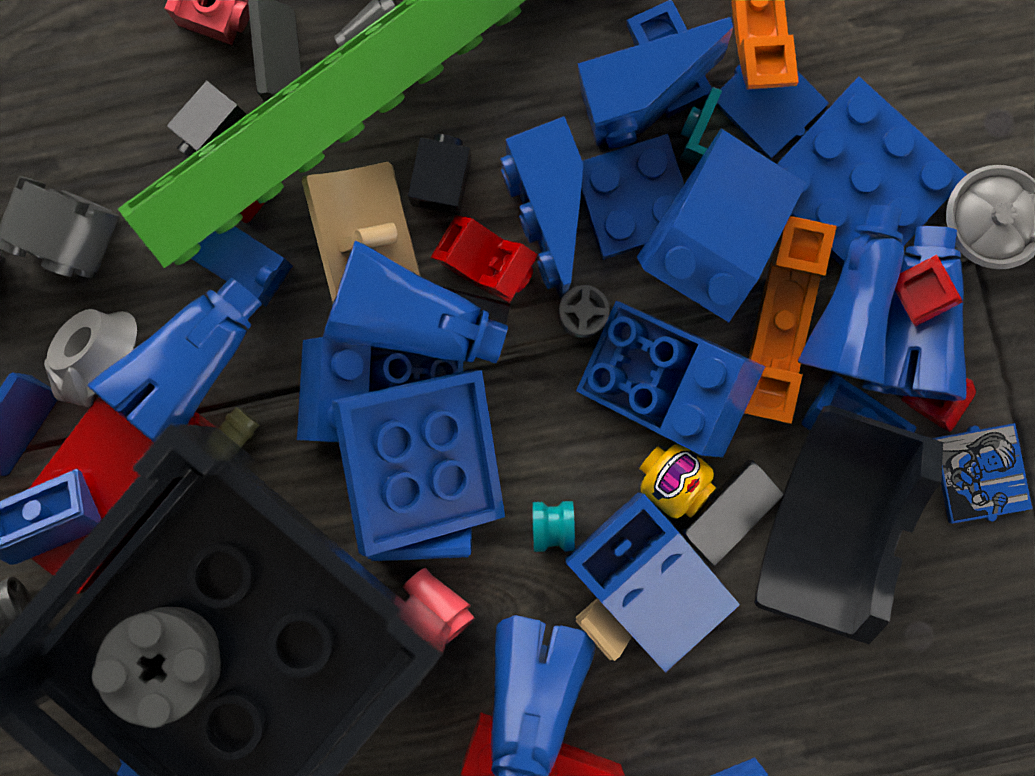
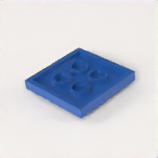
(866, 157)
(418, 460)

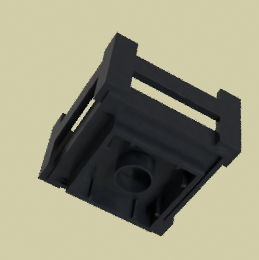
(294, 618)

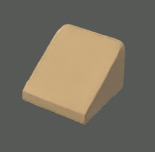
(604, 629)

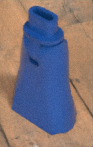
(404, 312)
(854, 324)
(929, 356)
(180, 362)
(534, 693)

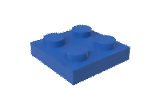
(629, 193)

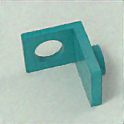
(695, 127)

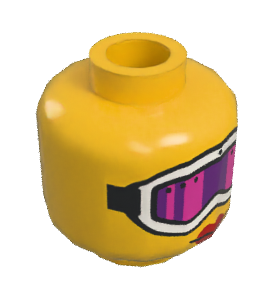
(677, 480)

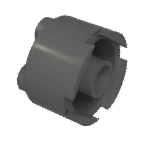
(57, 227)
(127, 663)

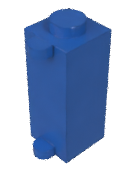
(245, 260)

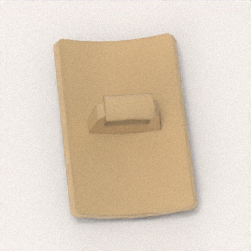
(362, 208)

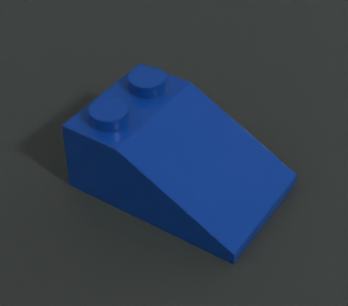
(638, 84)
(722, 226)

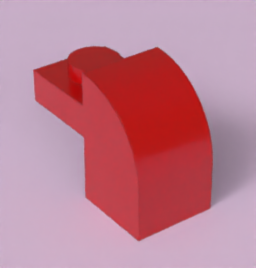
(485, 258)

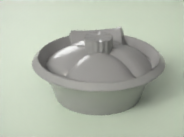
(994, 216)
(85, 349)

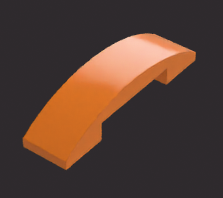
(764, 44)
(786, 315)

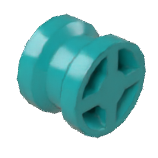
(553, 526)

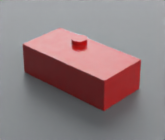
(104, 451)

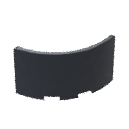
(842, 521)

